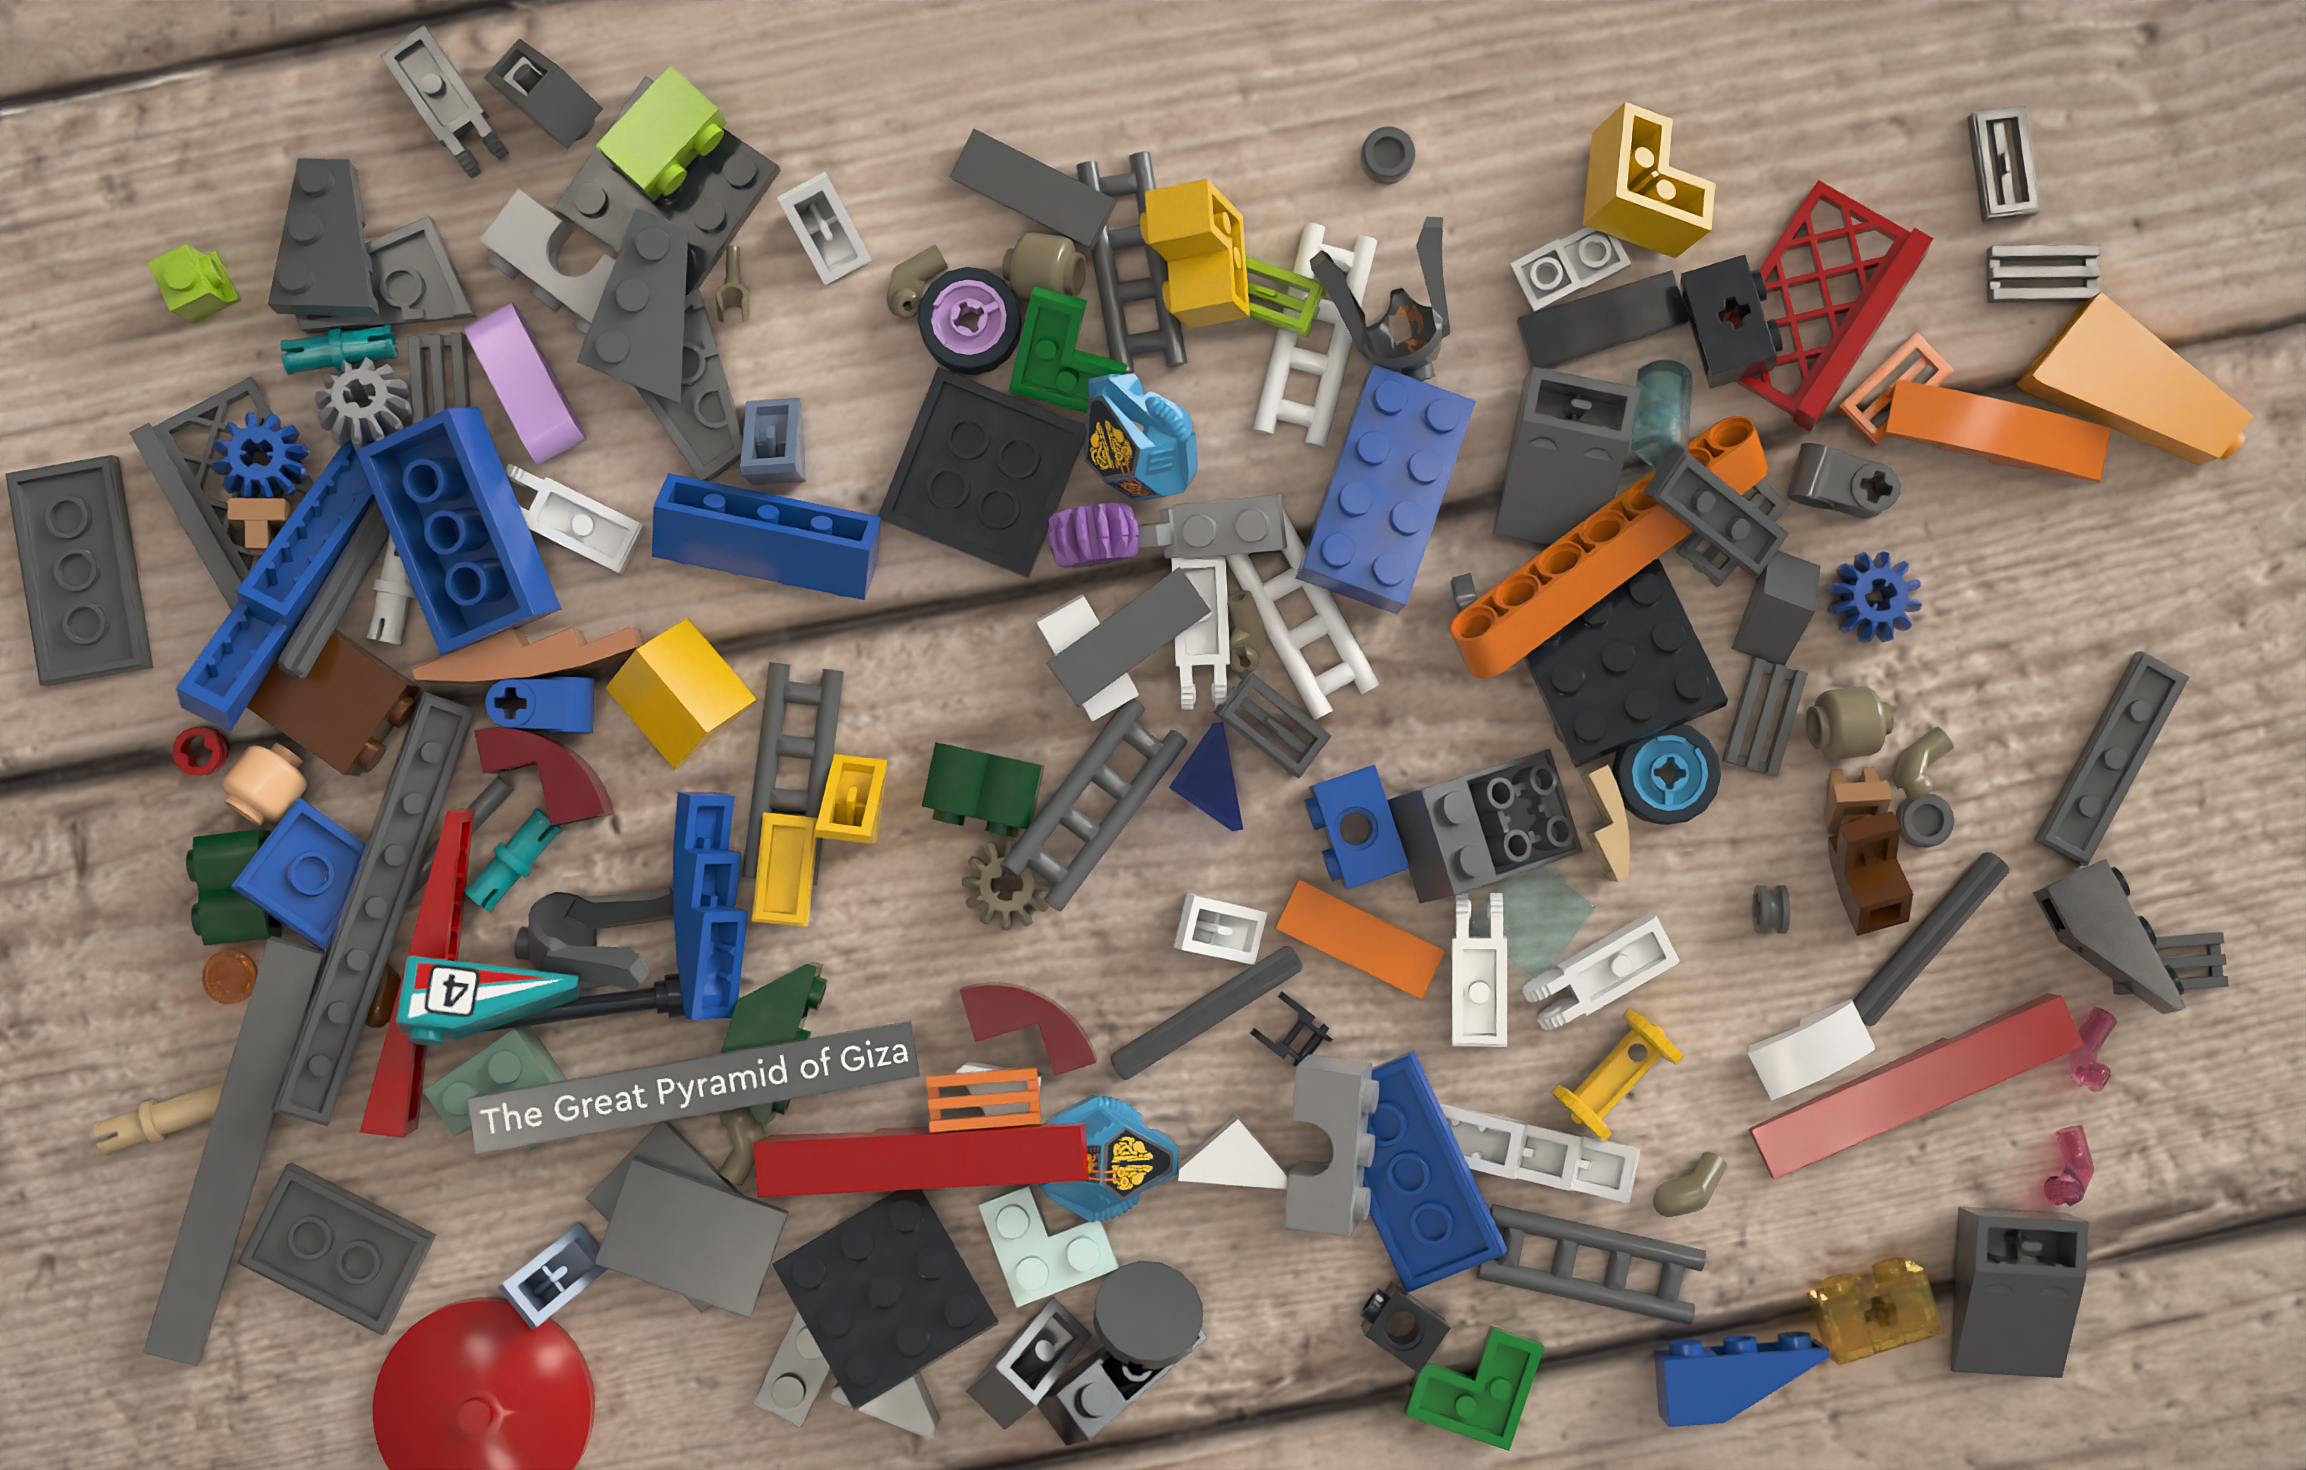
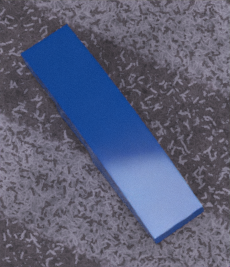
(706, 921)

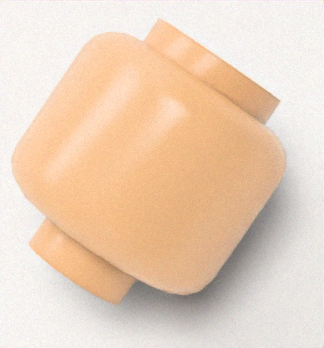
(264, 783)

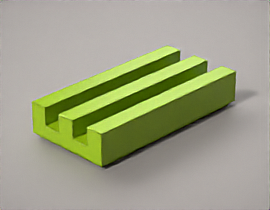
(1309, 309)

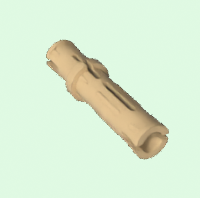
(156, 1119)

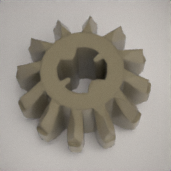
(993, 899)

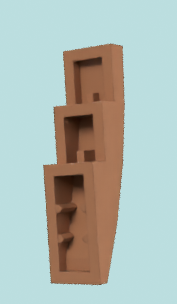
(512, 657)

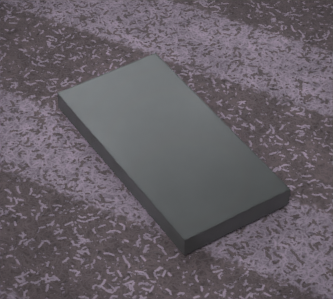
(79, 570)

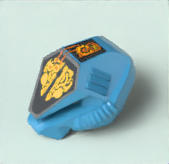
(1133, 462)
(1121, 1159)

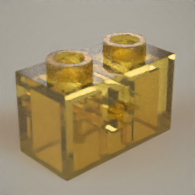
(1902, 1319)

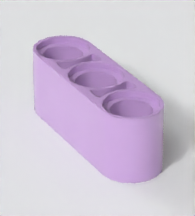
(525, 383)

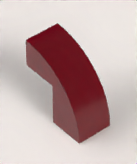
(568, 782)
(1006, 1007)

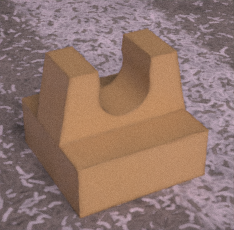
(259, 520)
(1855, 799)

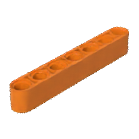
(1594, 558)

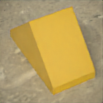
(853, 800)

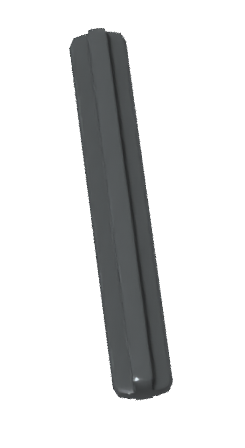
(335, 594)
(1930, 937)
(1206, 1012)

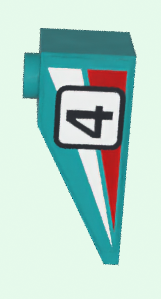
(469, 998)

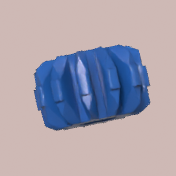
(270, 441)
(1868, 577)

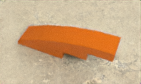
(1998, 430)

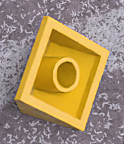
(680, 692)

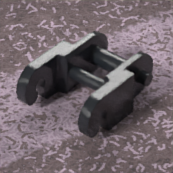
(1304, 1018)

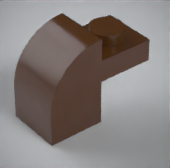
(1869, 872)

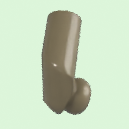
(908, 281)
(1692, 1191)

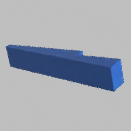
(277, 593)

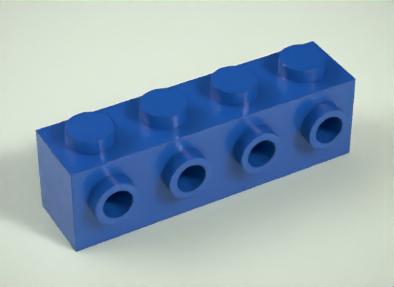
(767, 539)

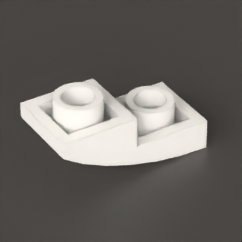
(1569, 266)
(1066, 626)
(1811, 1051)

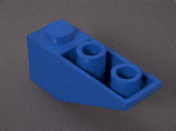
(1722, 1381)

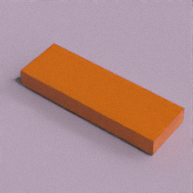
(1359, 939)

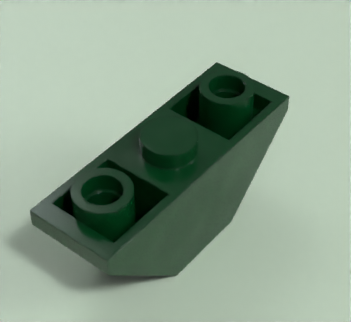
(776, 1016)

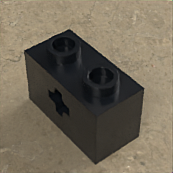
(1727, 352)

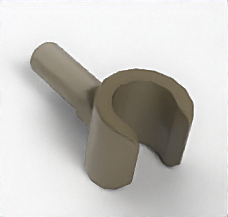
(732, 292)

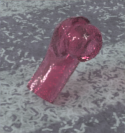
(2083, 1061)
(2077, 1171)

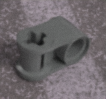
(1833, 479)

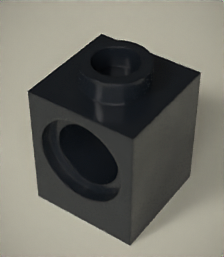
(1416, 1346)

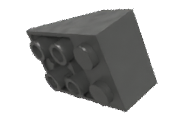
(1563, 454)
(1484, 825)
(2016, 1290)

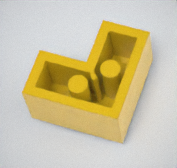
(1636, 192)
(1203, 249)

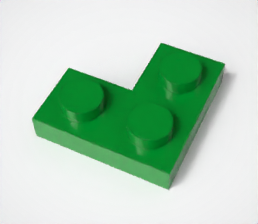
(1047, 355)
(1482, 1404)

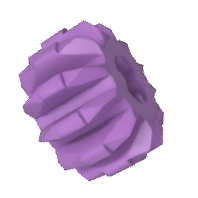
(1093, 535)

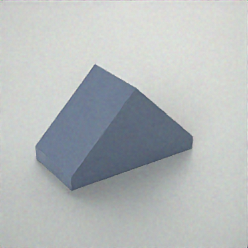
(773, 442)
(554, 1276)

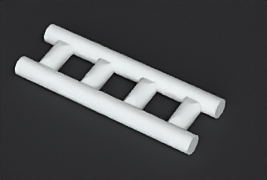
(1329, 366)
(1288, 642)

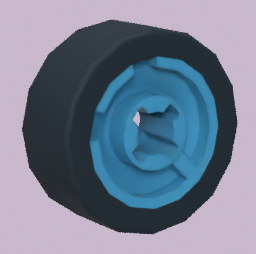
(1694, 781)

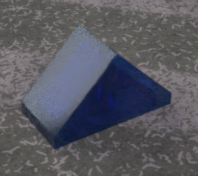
(1209, 780)

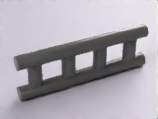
(1115, 293)
(774, 744)
(1061, 809)
(1621, 1248)

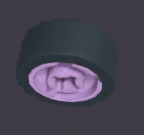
(955, 345)

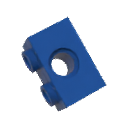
(1382, 849)

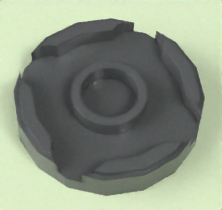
(1148, 1314)

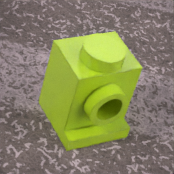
(193, 282)

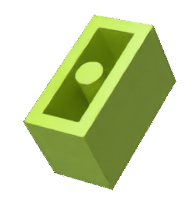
(663, 134)

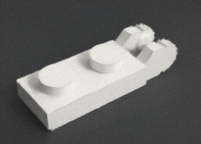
(579, 521)
(1208, 639)
(1604, 971)
(1479, 978)

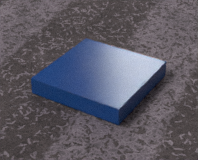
(303, 873)

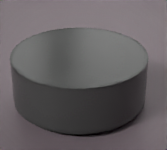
(1387, 155)
(1463, 591)
(1925, 821)

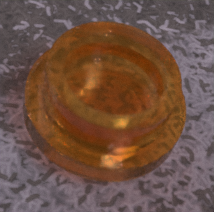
(229, 976)

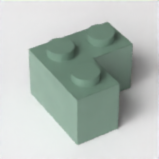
(506, 1064)

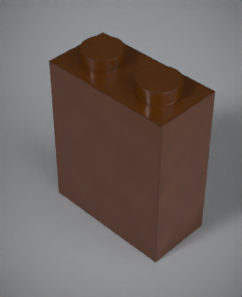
(340, 706)

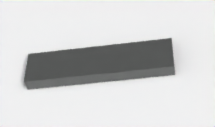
(2111, 758)

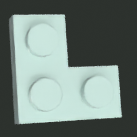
(1042, 1262)

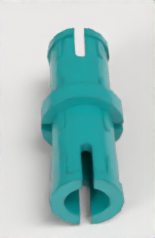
(337, 346)
(512, 860)

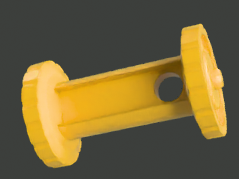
(1616, 1075)

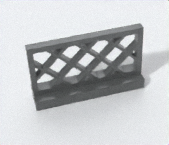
(186, 491)

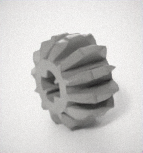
(355, 386)

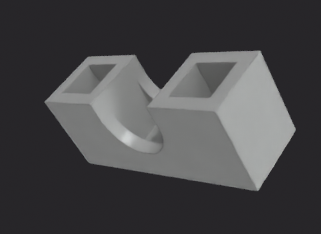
(528, 242)
(1337, 1099)

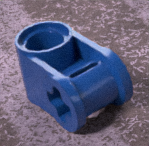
(552, 704)

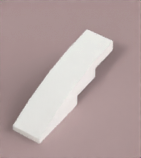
(1543, 1154)

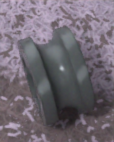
(1771, 909)

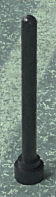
(664, 997)

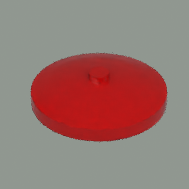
(483, 1393)

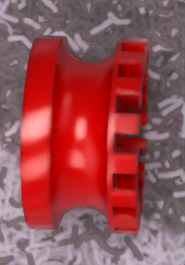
(213, 741)

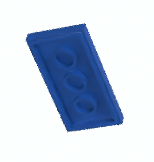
(1422, 1184)

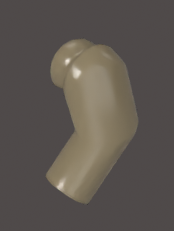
(1248, 633)
(1916, 759)
(743, 1133)

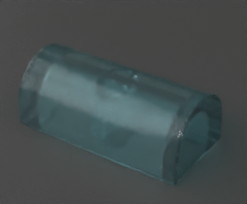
(1662, 411)

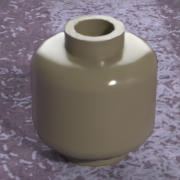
(1045, 263)
(1849, 723)

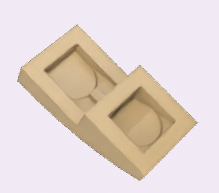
(1612, 838)

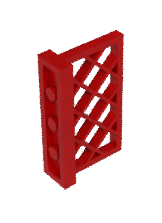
(1863, 314)

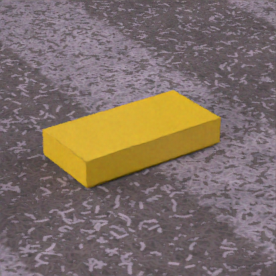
(785, 870)

